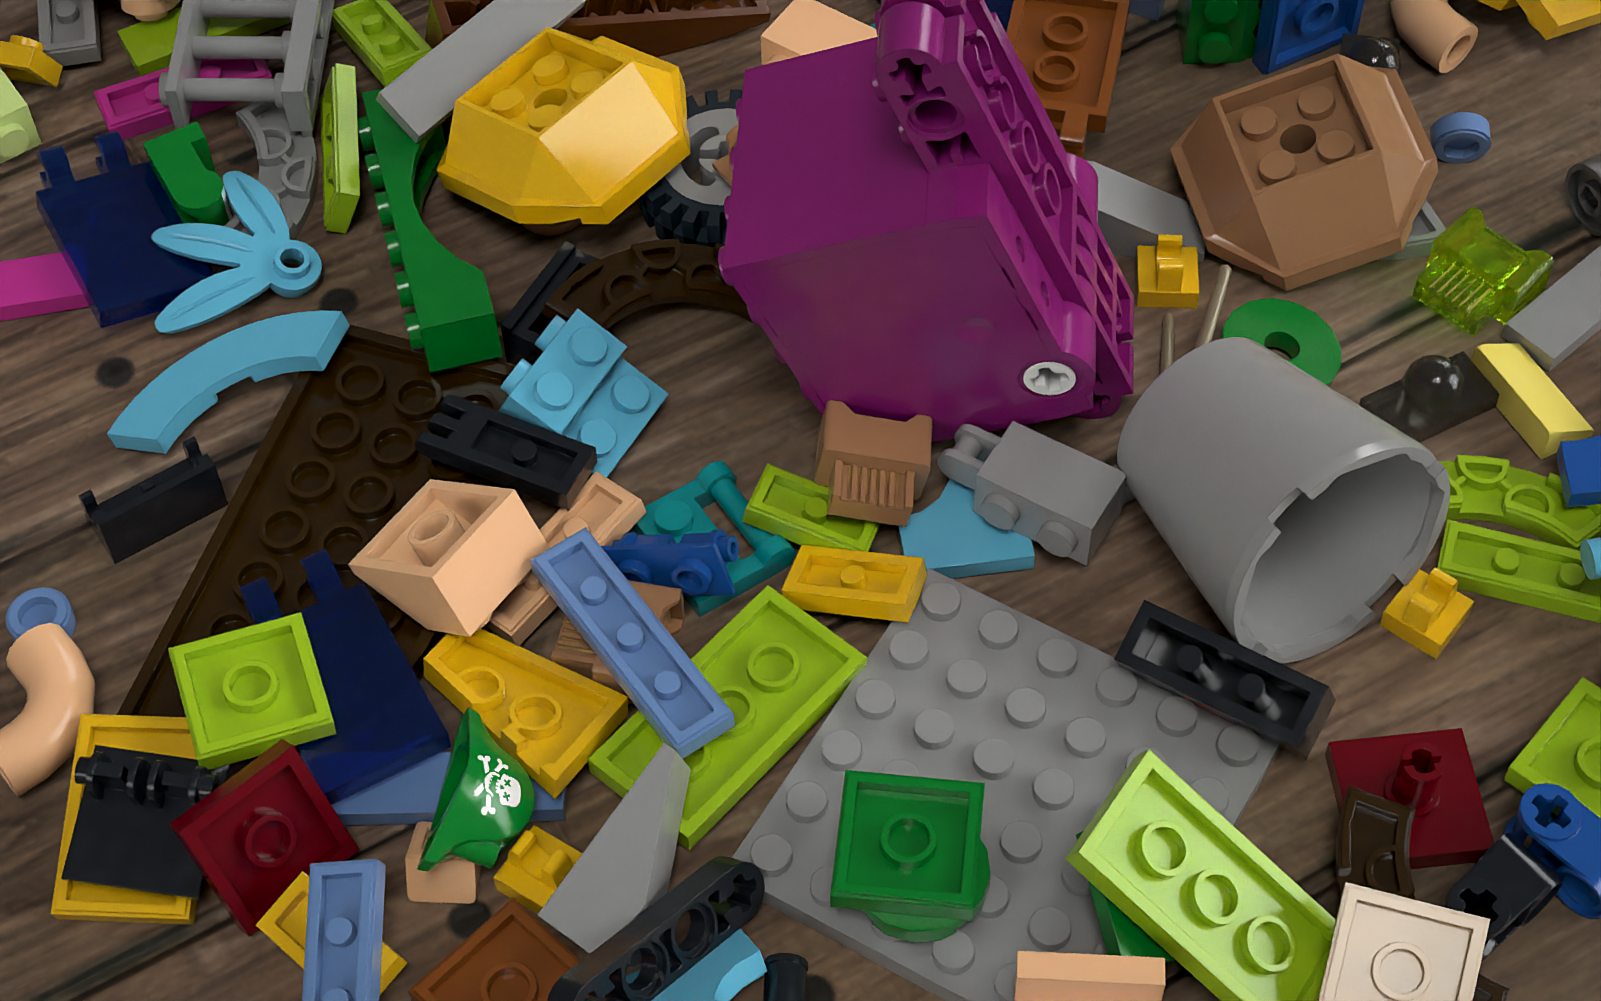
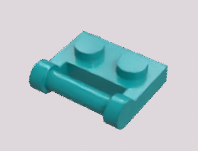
(684, 513)

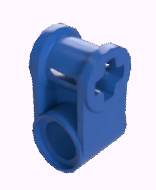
(1564, 844)

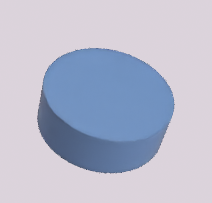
(1460, 137)
(37, 608)

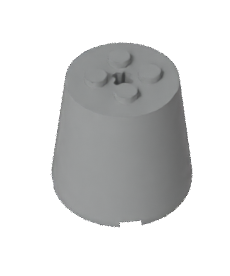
(1280, 495)

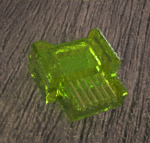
(1480, 274)

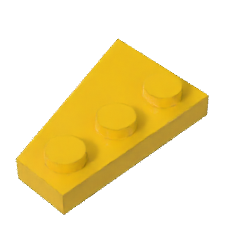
(527, 703)

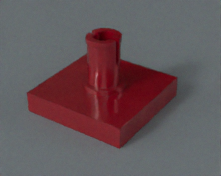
(1424, 773)
(262, 833)

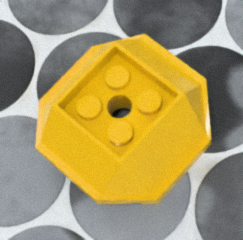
(567, 131)

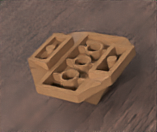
(1307, 171)

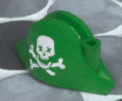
(481, 800)

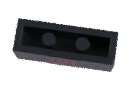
(1226, 679)

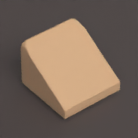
(448, 882)

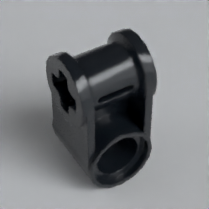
(1506, 887)

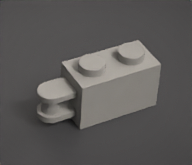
(1037, 487)

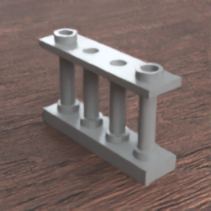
(301, 50)

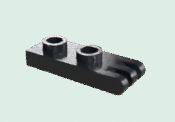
(508, 451)

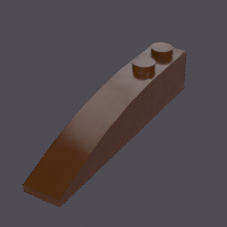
(645, 25)

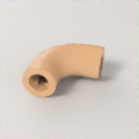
(1434, 31)
(57, 693)

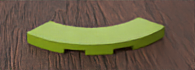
(1518, 498)

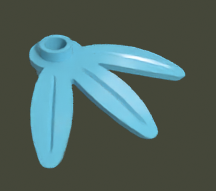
(257, 257)

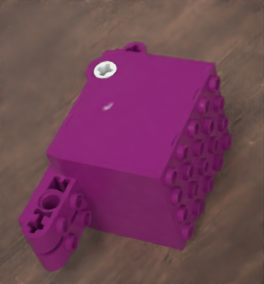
(925, 230)

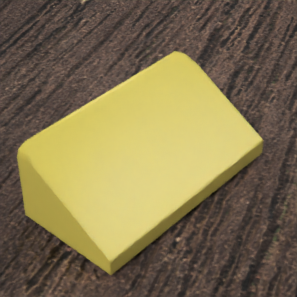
(1530, 398)

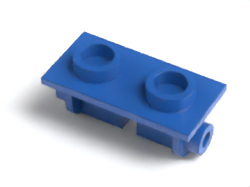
(692, 565)

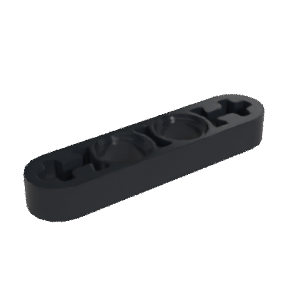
(654, 935)

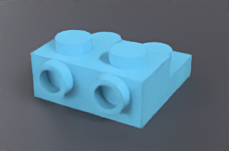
(583, 389)

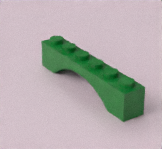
(448, 295)

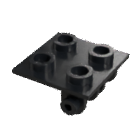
(125, 820)

